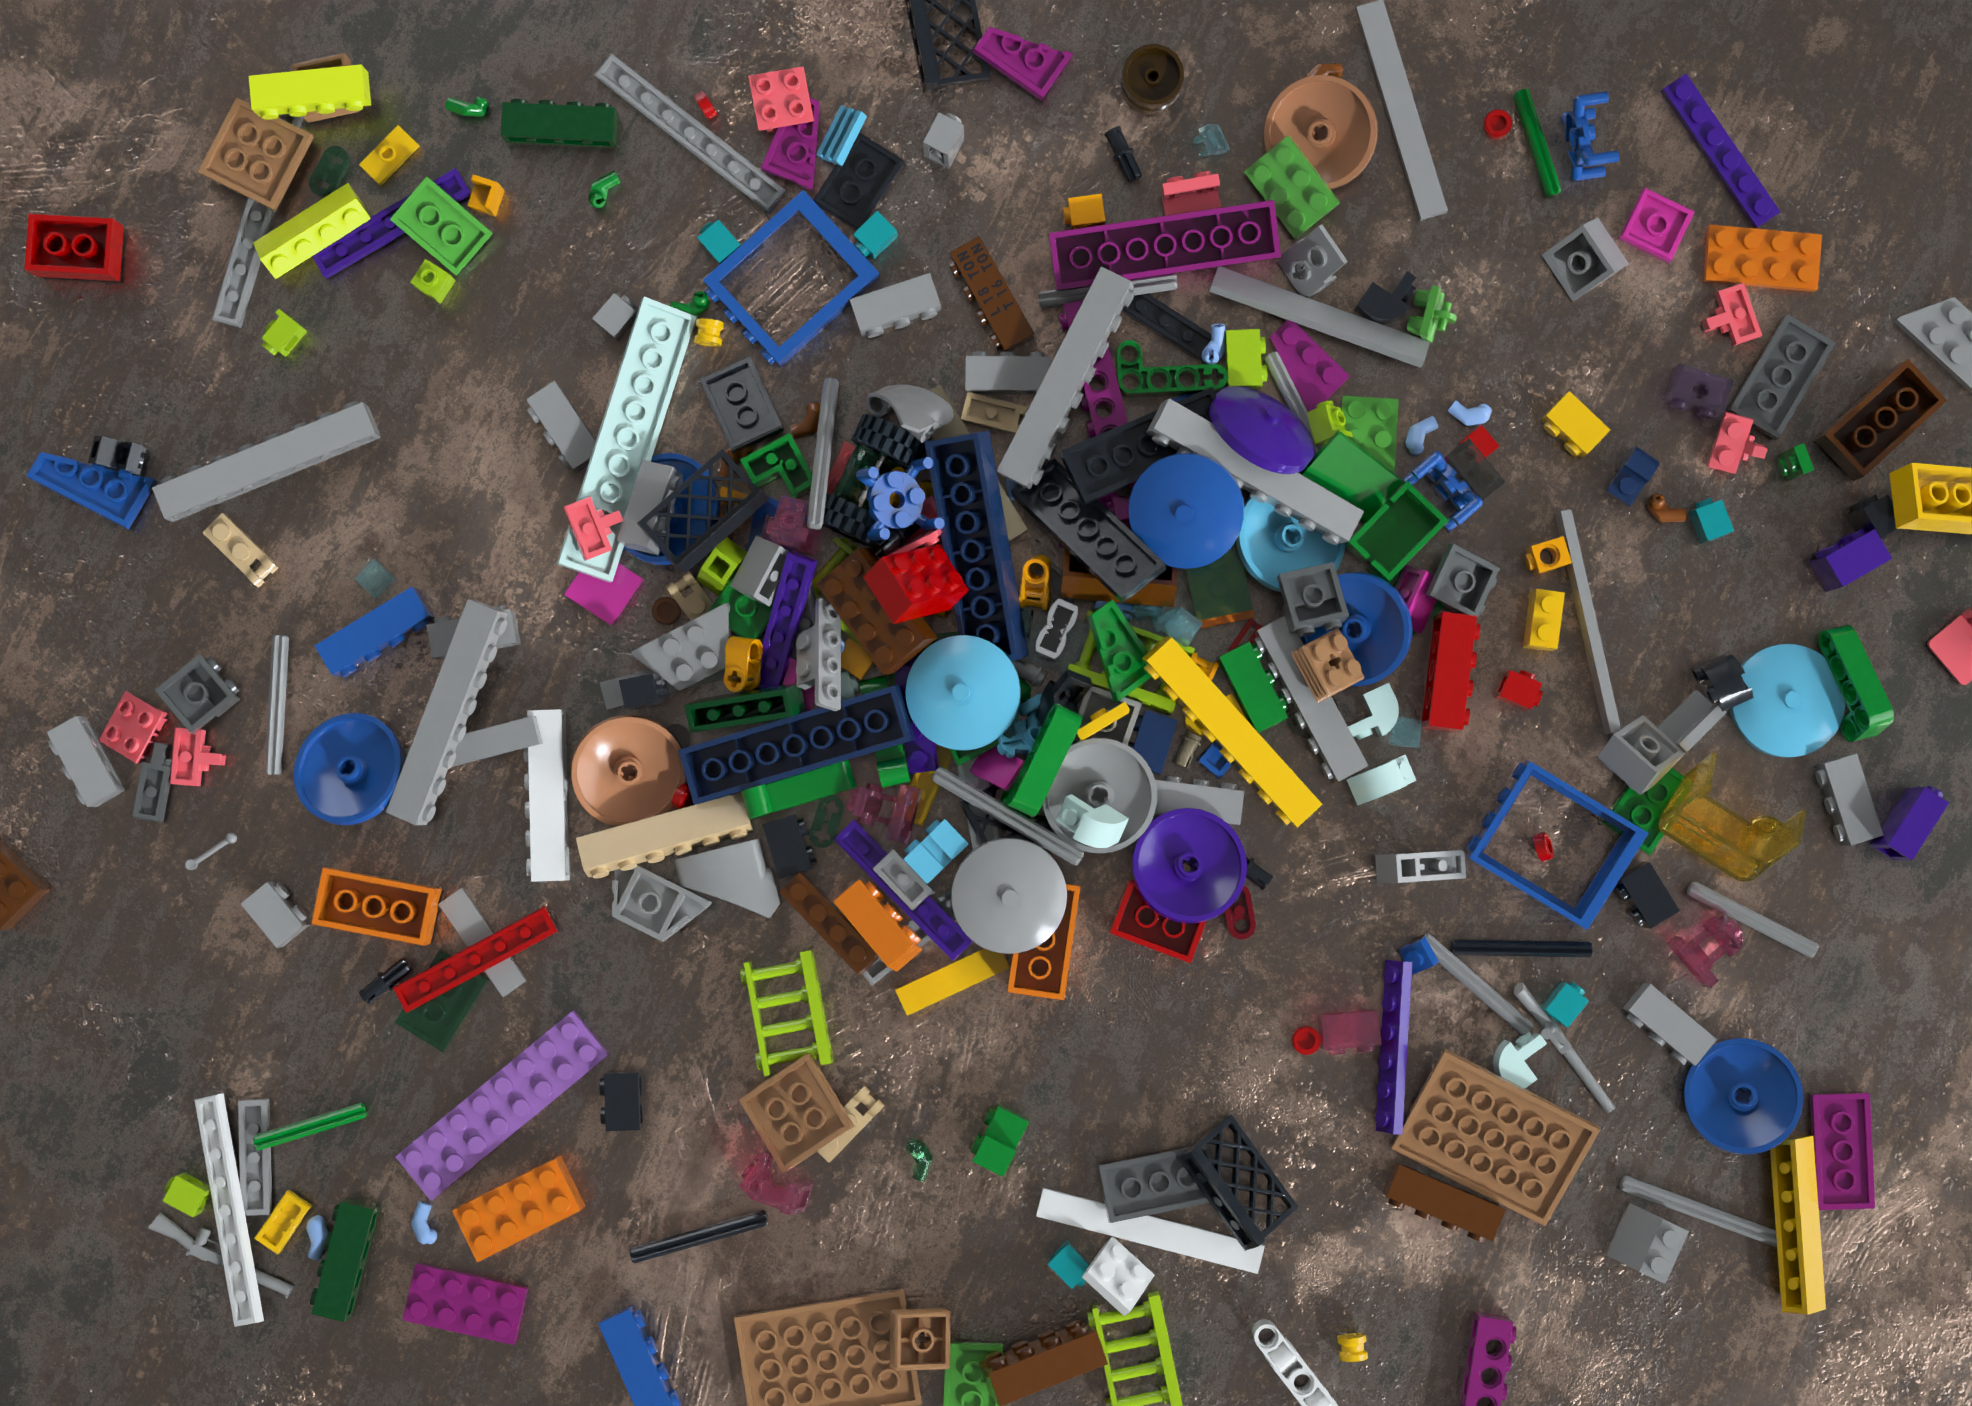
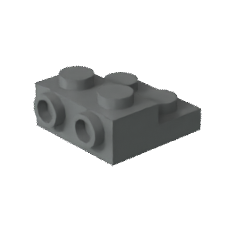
(1463, 581)
(1312, 599)
(198, 693)

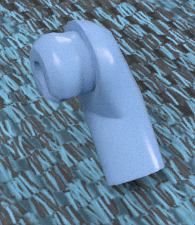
(1217, 345)
(1470, 416)
(1417, 432)
(420, 1226)
(317, 1234)

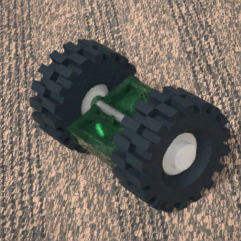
(878, 446)

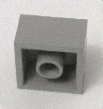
(1119, 730)

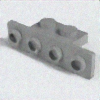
(821, 656)

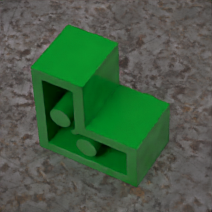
(776, 460)
(1000, 1139)

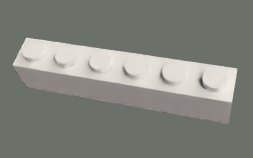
(548, 799)

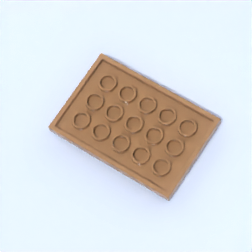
(1495, 1137)
(825, 1354)

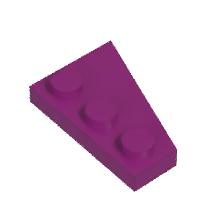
(1024, 62)
(794, 151)
(1308, 365)

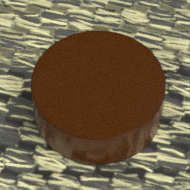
(666, 611)

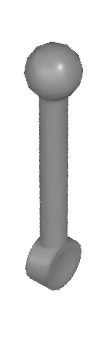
(192, 864)

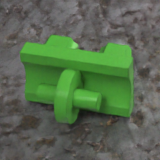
(1432, 302)

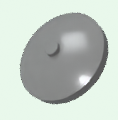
(1101, 774)
(1009, 895)

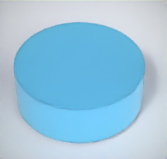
(1030, 705)

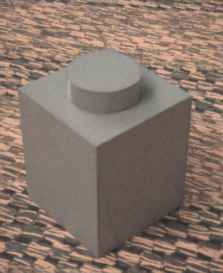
(616, 316)

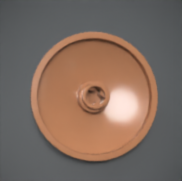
(1328, 123)
(626, 769)

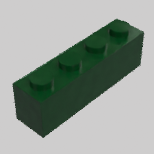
(559, 124)
(744, 707)
(344, 1260)

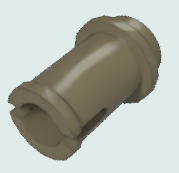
(1187, 749)

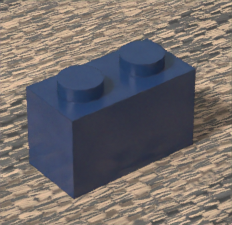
(1153, 738)

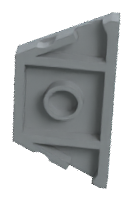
(1945, 335)
(689, 650)
(653, 902)

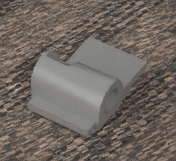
(1312, 262)

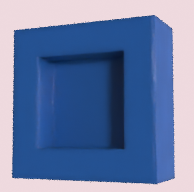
(1214, 761)
(1419, 954)

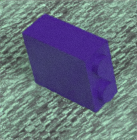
(1910, 822)

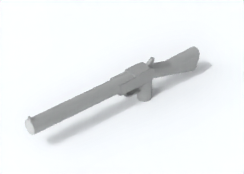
(1554, 1033)
(199, 1249)

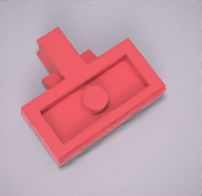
(1734, 315)
(1734, 443)
(590, 527)
(191, 757)

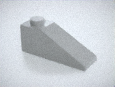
(1420, 866)

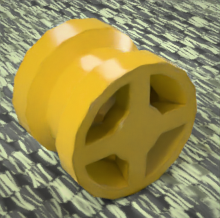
(709, 332)
(1352, 1347)

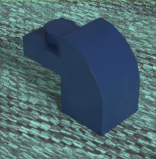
(1632, 476)

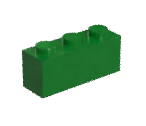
(1253, 686)

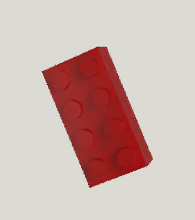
(1449, 672)

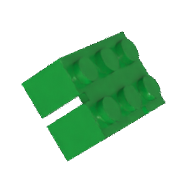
(1397, 533)

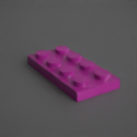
(1843, 1150)
(465, 1303)

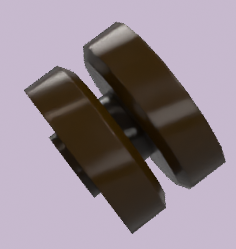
(1167, 79)

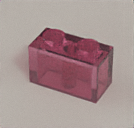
(1349, 1030)

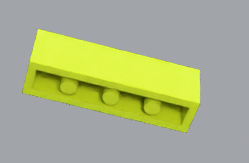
(310, 91)
(311, 231)

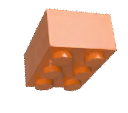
(879, 924)

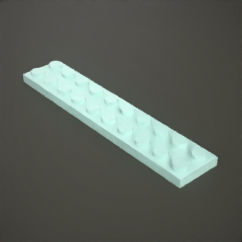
(631, 424)

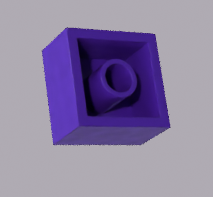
(1855, 557)

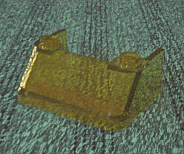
(1723, 836)

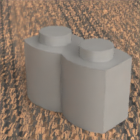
(1058, 623)

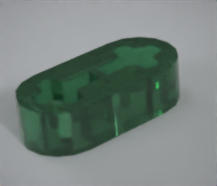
(324, 168)
(819, 821)

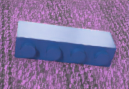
(374, 632)
(637, 1360)

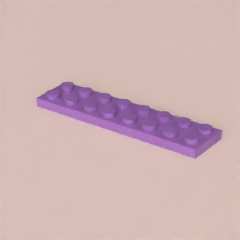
(502, 1105)

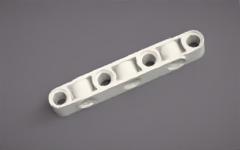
(1289, 1365)

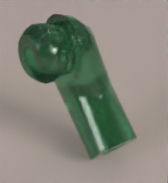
(922, 1157)

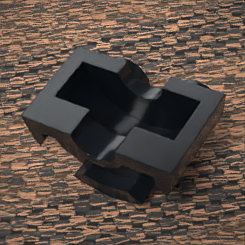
(1723, 681)

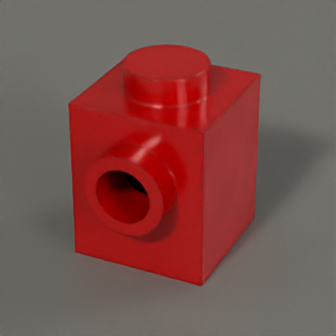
(1520, 689)

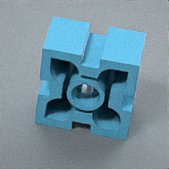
(935, 851)

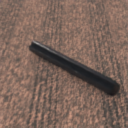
(1521, 948)
(698, 1236)

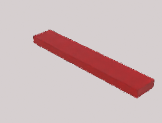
(475, 959)

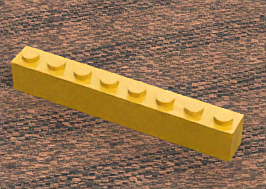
(1231, 731)

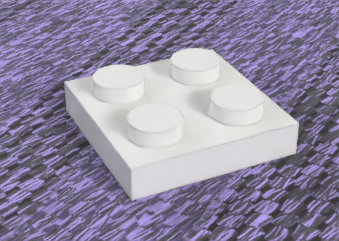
(1118, 1276)

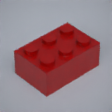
(74, 247)
(915, 583)
(1144, 926)

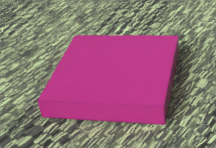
(1656, 225)
(605, 598)

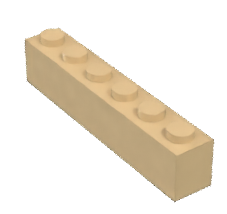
(664, 835)

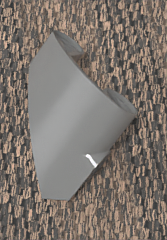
(915, 407)
(732, 875)

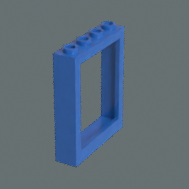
(840, 243)
(1608, 873)

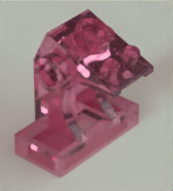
(789, 527)
(868, 802)
(1725, 932)
(789, 1200)

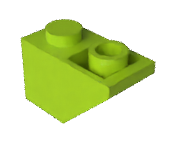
(721, 565)

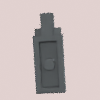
(153, 785)

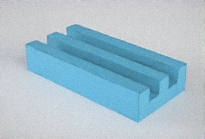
(837, 133)

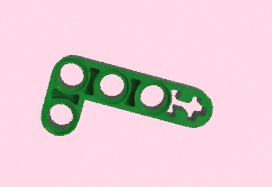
(1169, 373)
(1858, 683)
(890, 761)
(1043, 761)
(798, 789)

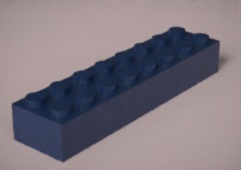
(977, 540)
(797, 744)

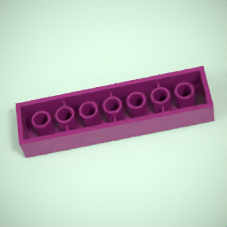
(1165, 244)

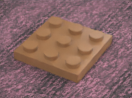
(255, 155)
(796, 1113)

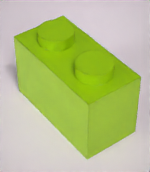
(1244, 358)

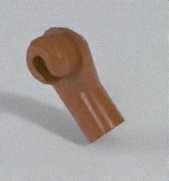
(1330, 69)
(810, 421)
(735, 457)
(1662, 512)

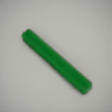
(1537, 142)
(309, 1126)

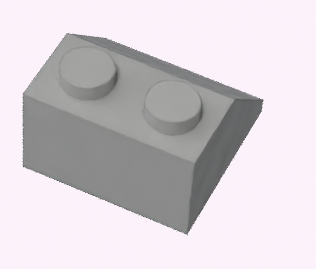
(1585, 259)
(1640, 754)
(1647, 1242)

